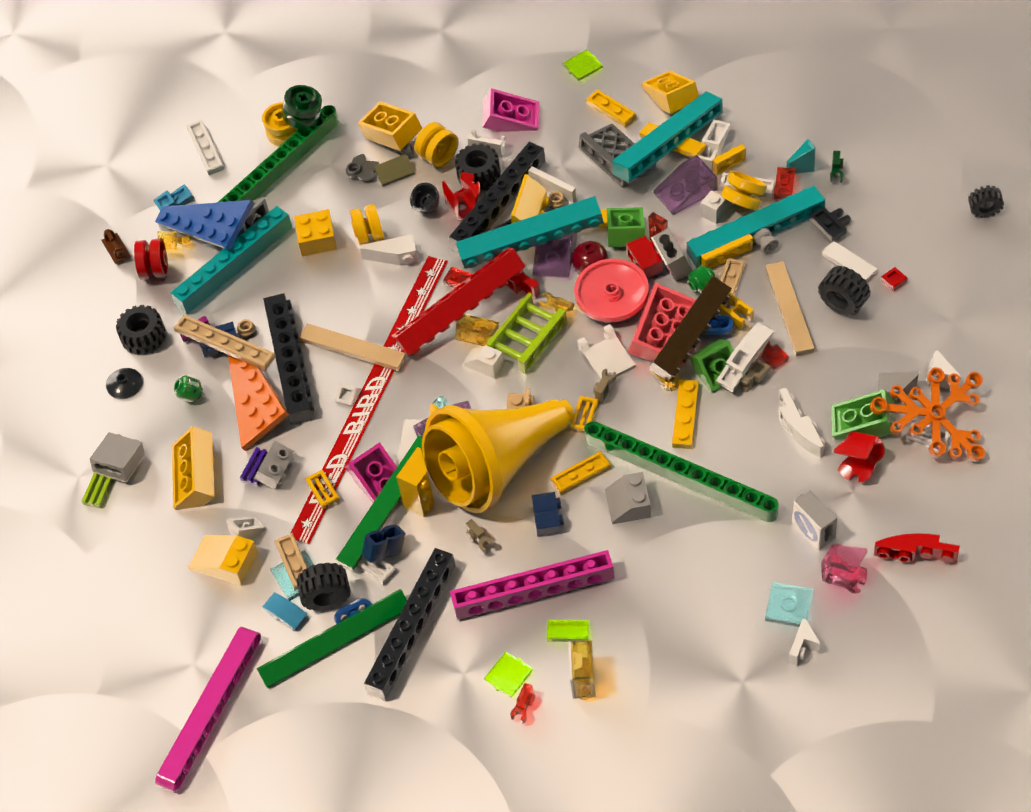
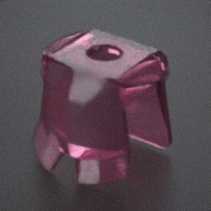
(842, 567)

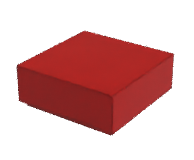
(894, 279)

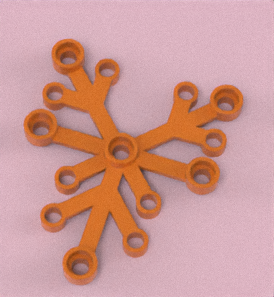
(957, 394)

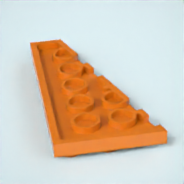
(255, 402)

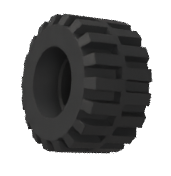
(477, 156)
(844, 290)
(142, 340)
(323, 586)

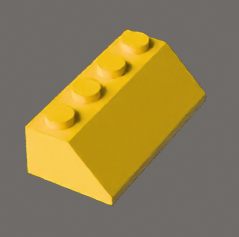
(193, 469)

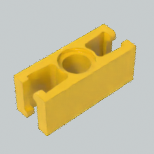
(738, 307)

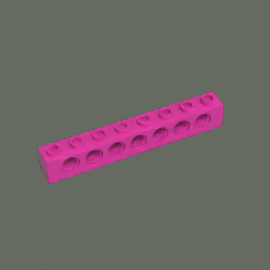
(532, 584)

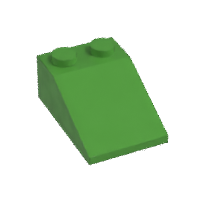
(857, 417)

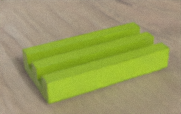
(86, 500)

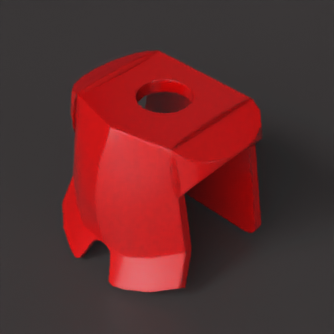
(467, 195)
(862, 454)

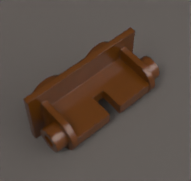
(115, 246)

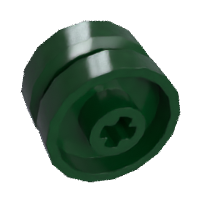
(301, 107)

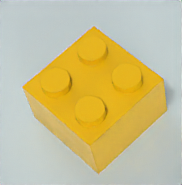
(315, 232)

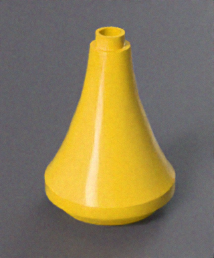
(479, 451)

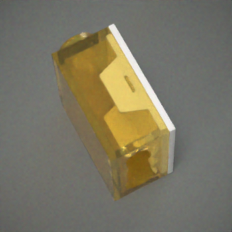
(582, 669)

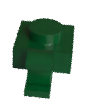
(837, 164)

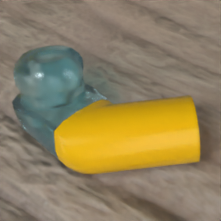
(438, 403)

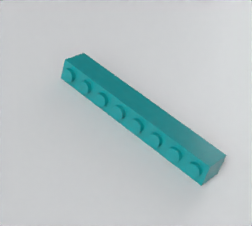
(667, 136)
(774, 217)
(530, 232)
(230, 262)

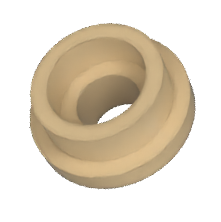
(557, 199)
(248, 325)

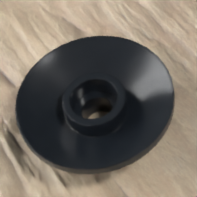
(124, 383)

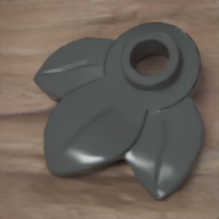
(361, 168)

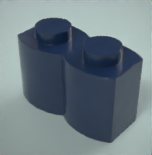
(546, 513)
(383, 543)

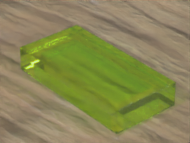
(567, 630)

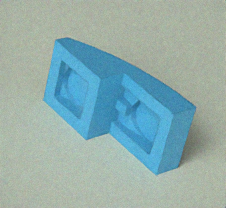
(179, 197)
(284, 610)

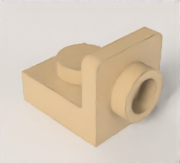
(520, 400)

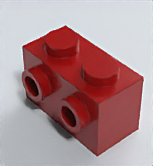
(644, 255)

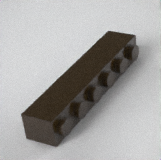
(690, 328)

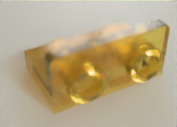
(475, 329)

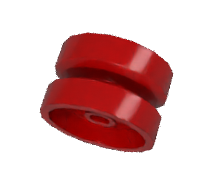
(151, 259)

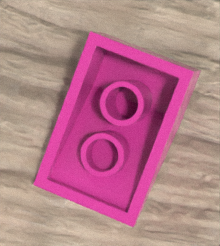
(509, 112)
(372, 470)

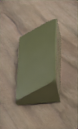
(394, 170)

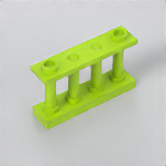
(535, 346)

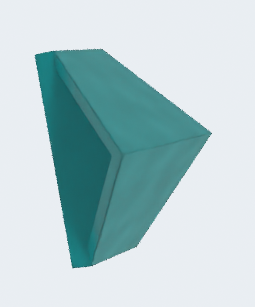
(803, 158)

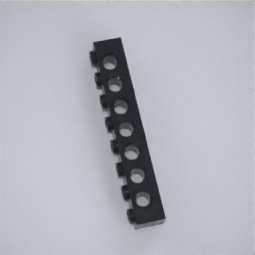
(499, 195)
(288, 359)
(409, 624)

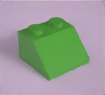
(624, 225)
(711, 361)

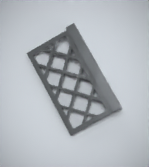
(599, 155)

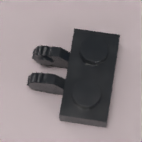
(828, 222)

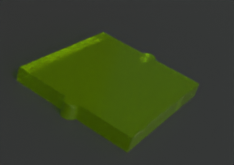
(582, 65)
(508, 674)

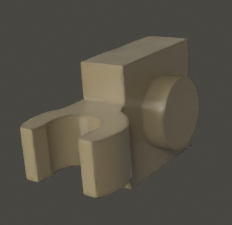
(756, 372)
(603, 387)
(476, 534)

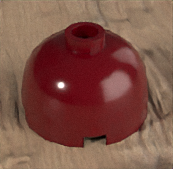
(587, 254)

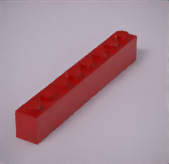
(458, 301)

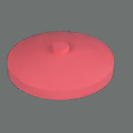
(611, 290)

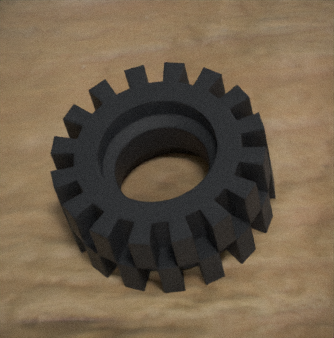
(986, 201)

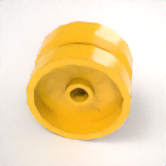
(275, 127)
(436, 144)
(743, 190)
(368, 225)

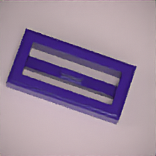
(257, 456)

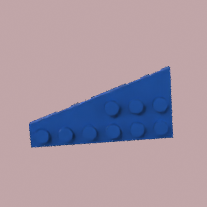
(210, 222)

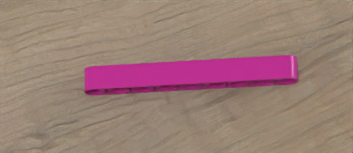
(207, 709)

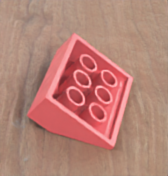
(659, 321)

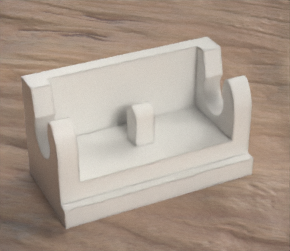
(498, 145)

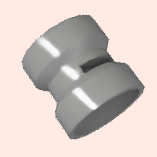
(766, 240)

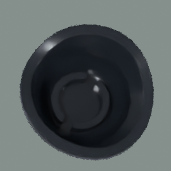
(424, 198)

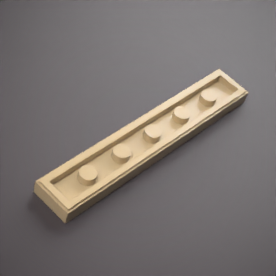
(789, 308)
(224, 342)
(352, 347)

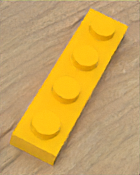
(685, 414)

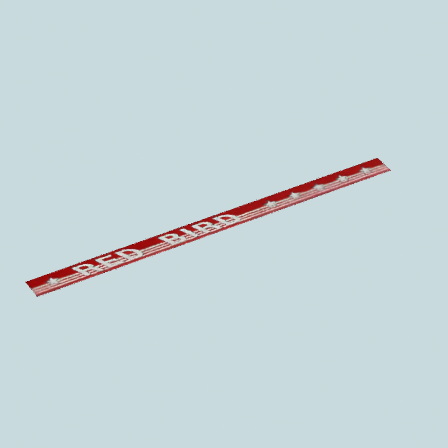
(366, 403)

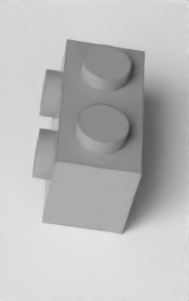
(273, 467)

